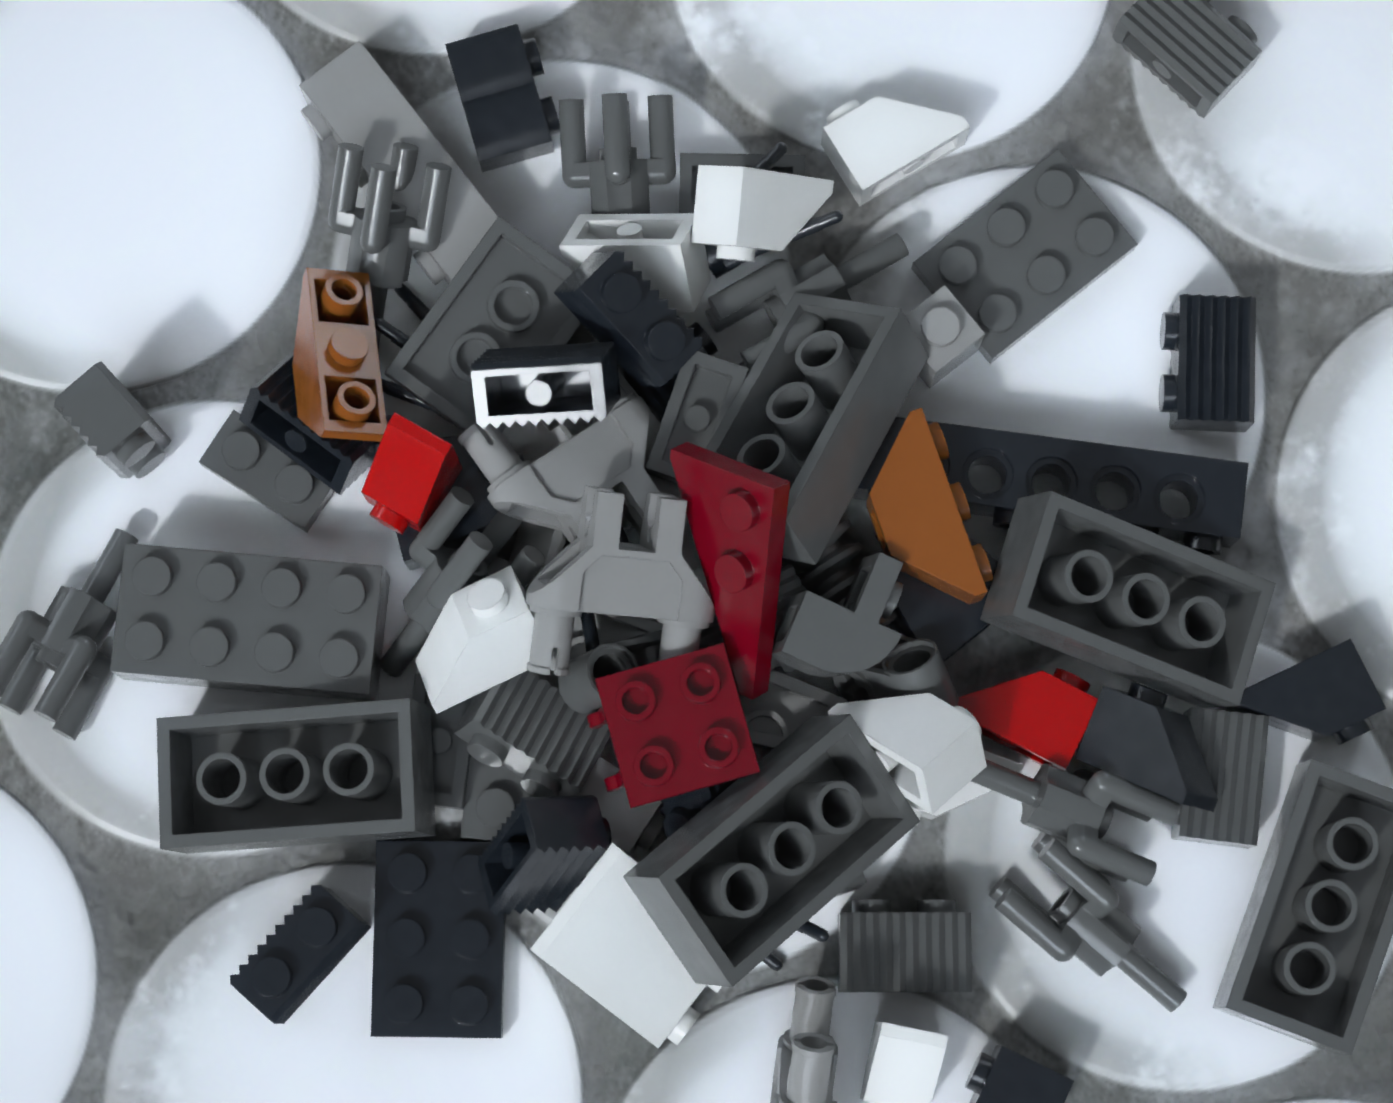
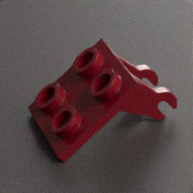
(675, 726)

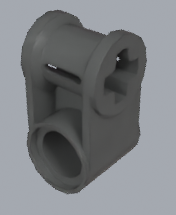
(909, 669)
(580, 688)

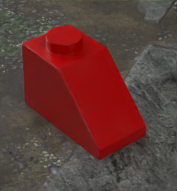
(409, 475)
(1035, 715)

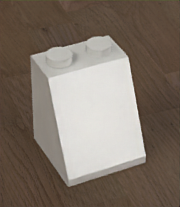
(619, 955)

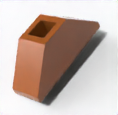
(338, 357)
(923, 516)

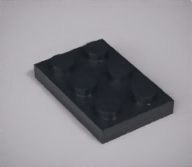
(435, 943)

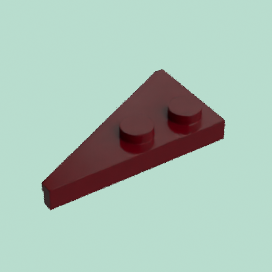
(739, 537)

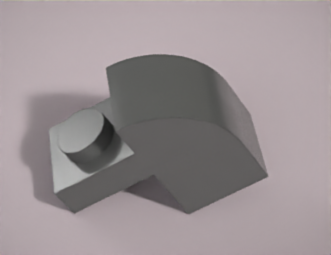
(843, 639)

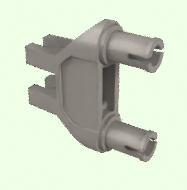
(553, 486)
(618, 579)
(806, 1051)

